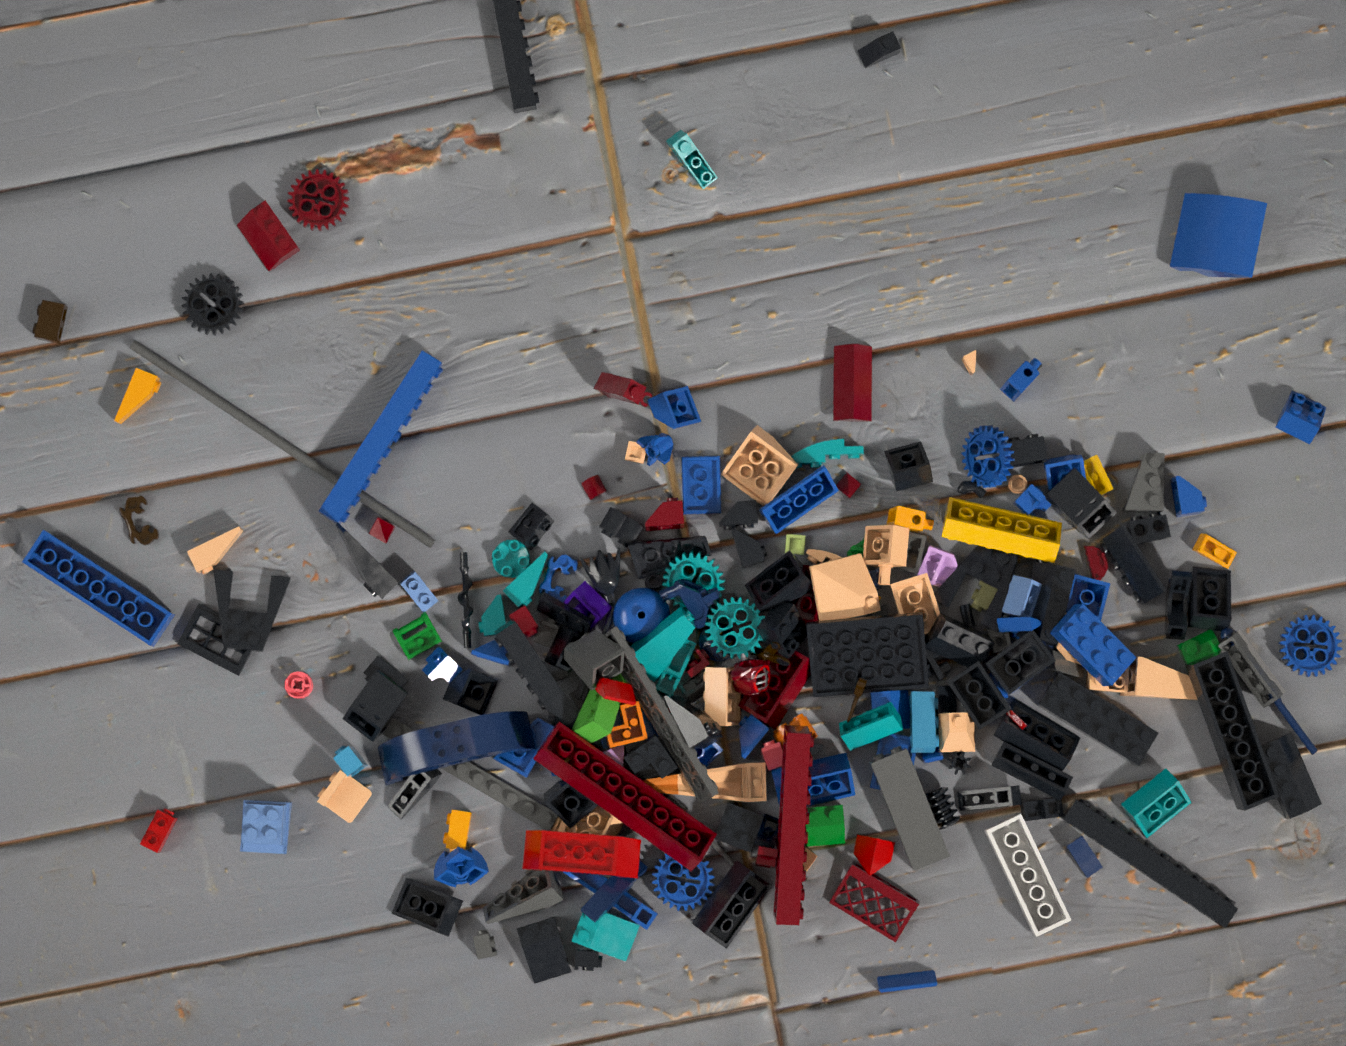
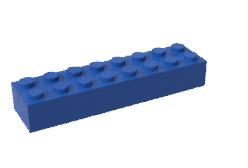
(98, 588)

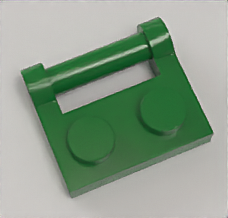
(420, 641)

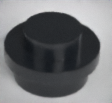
(654, 582)

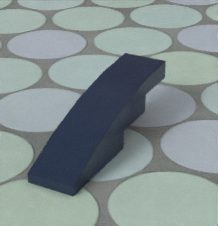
(609, 894)

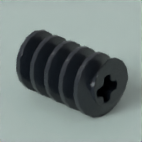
(943, 807)

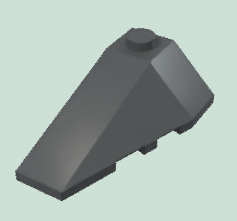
(530, 894)

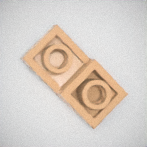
(819, 555)

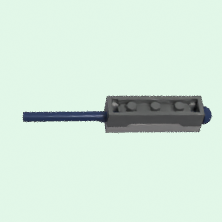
(1259, 678)

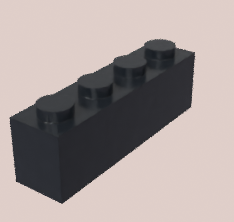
(1032, 771)

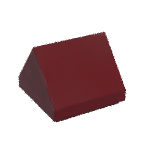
(593, 487)

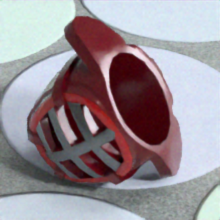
(751, 677)

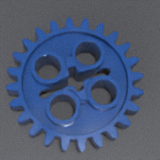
(983, 442)
(1311, 629)
(680, 897)

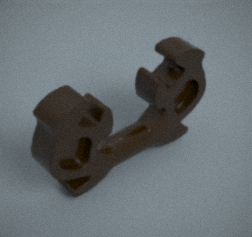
(132, 505)

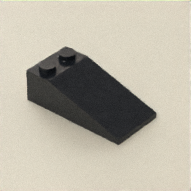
(376, 577)

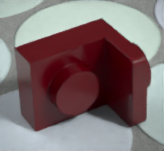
(696, 666)

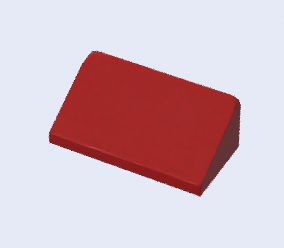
(616, 691)

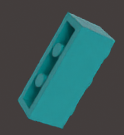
(870, 726)

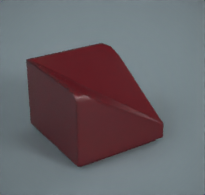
(382, 530)

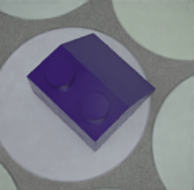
(589, 603)

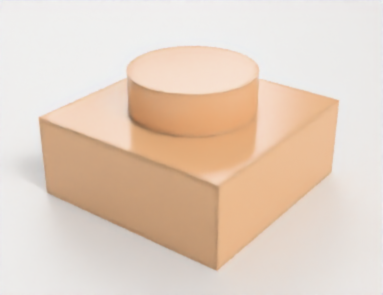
(635, 453)

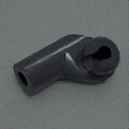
(968, 486)

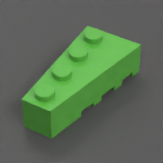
(596, 716)

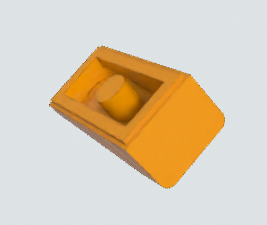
(1214, 550)

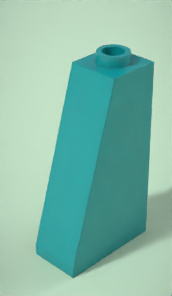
(663, 642)

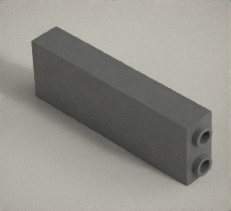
(909, 808)

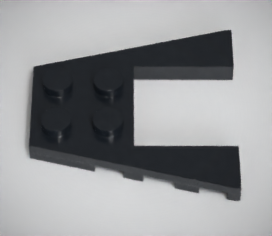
(988, 566)
(245, 628)

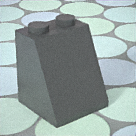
(594, 658)

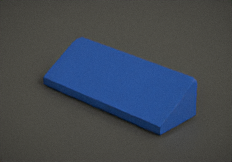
(906, 981)

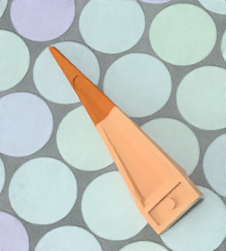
(734, 782)

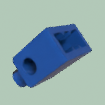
(1021, 379)

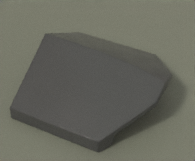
(915, 552)

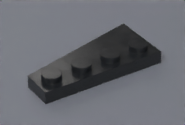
(655, 555)

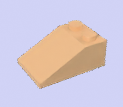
(916, 596)

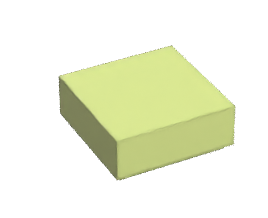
(795, 544)

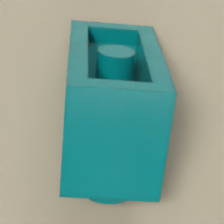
(493, 617)

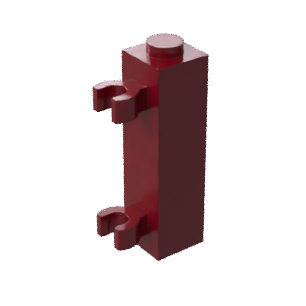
(621, 388)

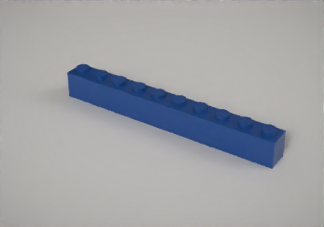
(380, 438)

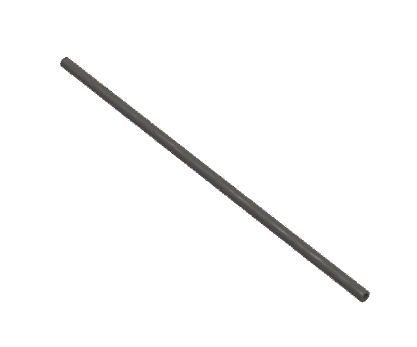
(278, 441)

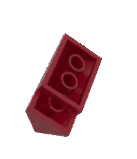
(852, 383)

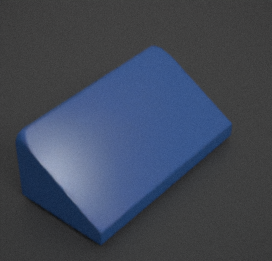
(1016, 624)

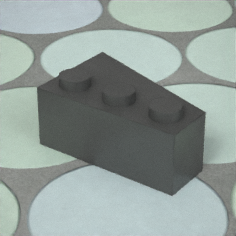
(1148, 485)

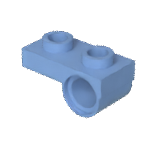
(418, 591)

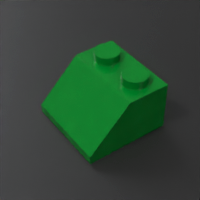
(826, 825)

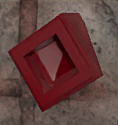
(848, 485)

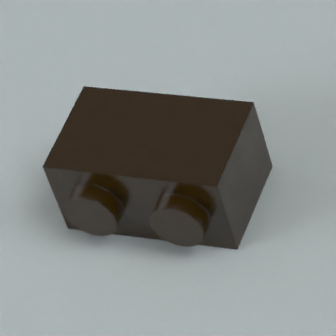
(50, 321)

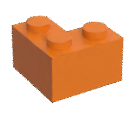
(631, 728)

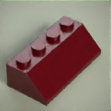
(782, 690)

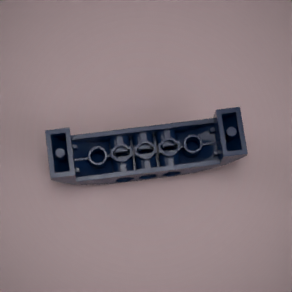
(455, 744)

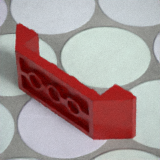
(582, 853)

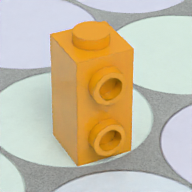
(458, 829)

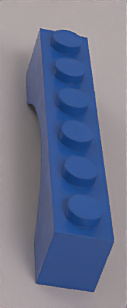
(627, 904)

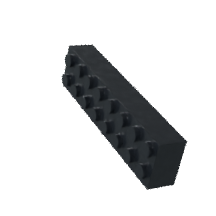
(1232, 730)

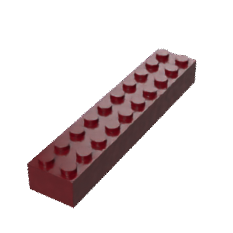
(625, 796)
(791, 826)

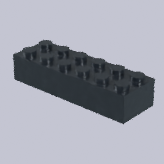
(1097, 719)

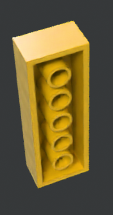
(1002, 530)

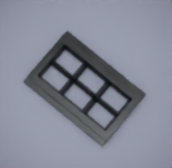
(205, 652)

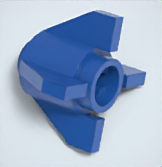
(657, 447)

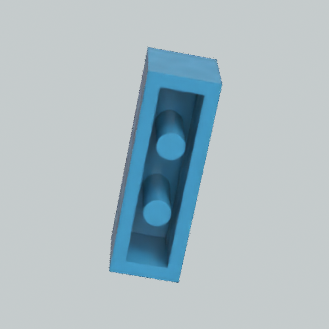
(923, 722)
(349, 760)

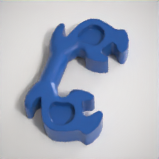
(564, 562)

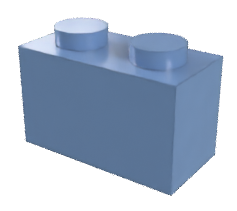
(1021, 597)

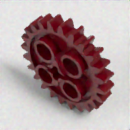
(322, 184)

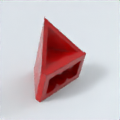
(873, 853)

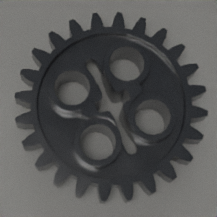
(224, 291)

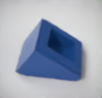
(930, 757)

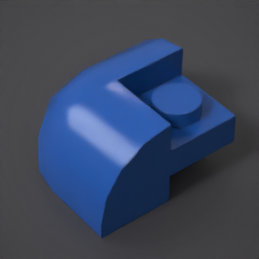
(460, 867)

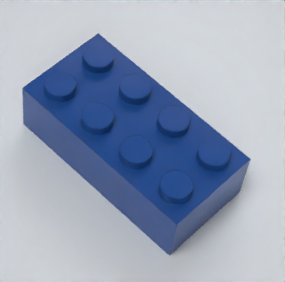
(1093, 645)

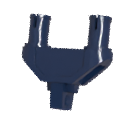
(694, 597)

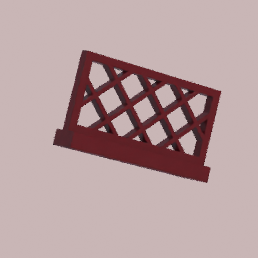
(883, 887)

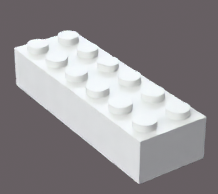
(1027, 875)

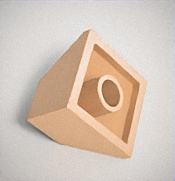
(956, 732)

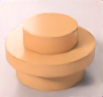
(1017, 484)

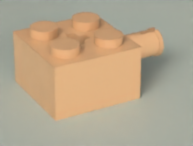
(885, 548)

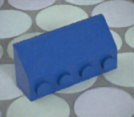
(799, 499)
(830, 779)

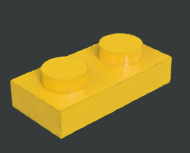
(1096, 475)

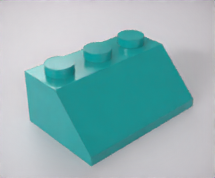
(1156, 803)

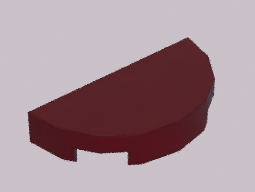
(1096, 561)

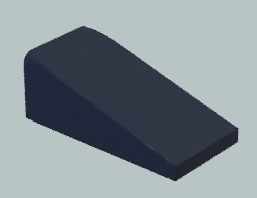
(1084, 856)

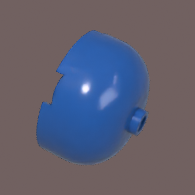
(635, 601)

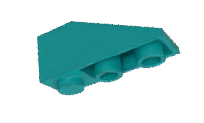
(691, 158)

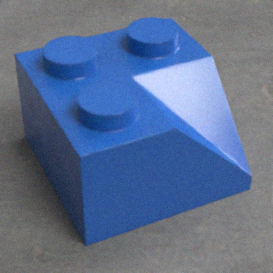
(1090, 593)

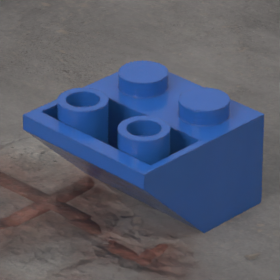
(1301, 417)

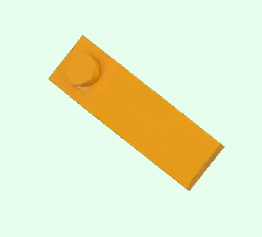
(138, 393)

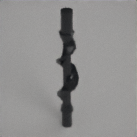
(464, 601)

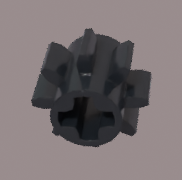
(964, 765)

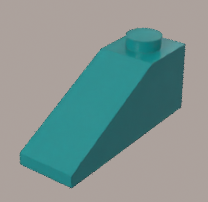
(525, 584)

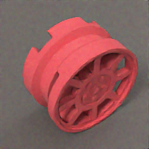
(298, 685)

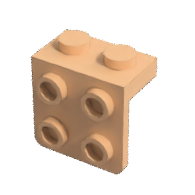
(344, 796)

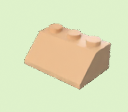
(720, 696)

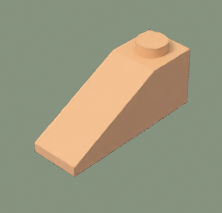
(211, 552)

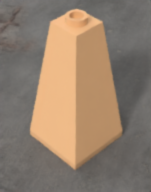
(1158, 681)

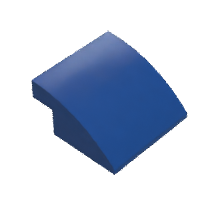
(1218, 235)

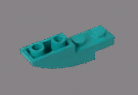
(816, 453)

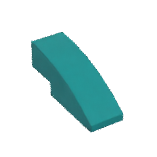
(673, 672)

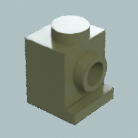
(983, 596)

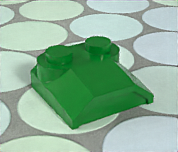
(1199, 646)

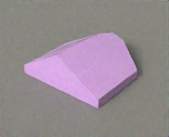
(938, 565)

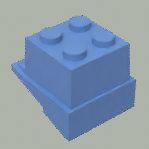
(265, 826)

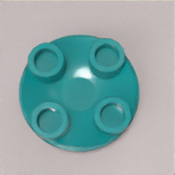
(510, 558)

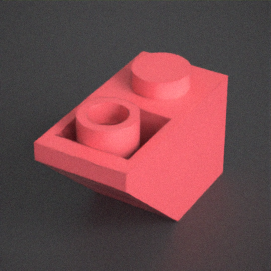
(772, 754)

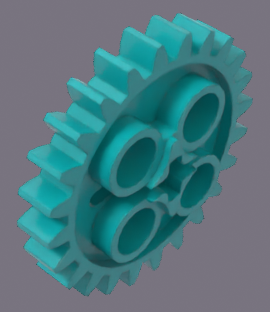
(678, 572)
(729, 612)

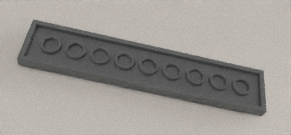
(663, 721)

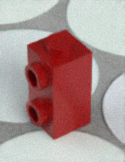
(159, 830)

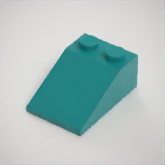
(608, 935)

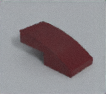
(766, 857)

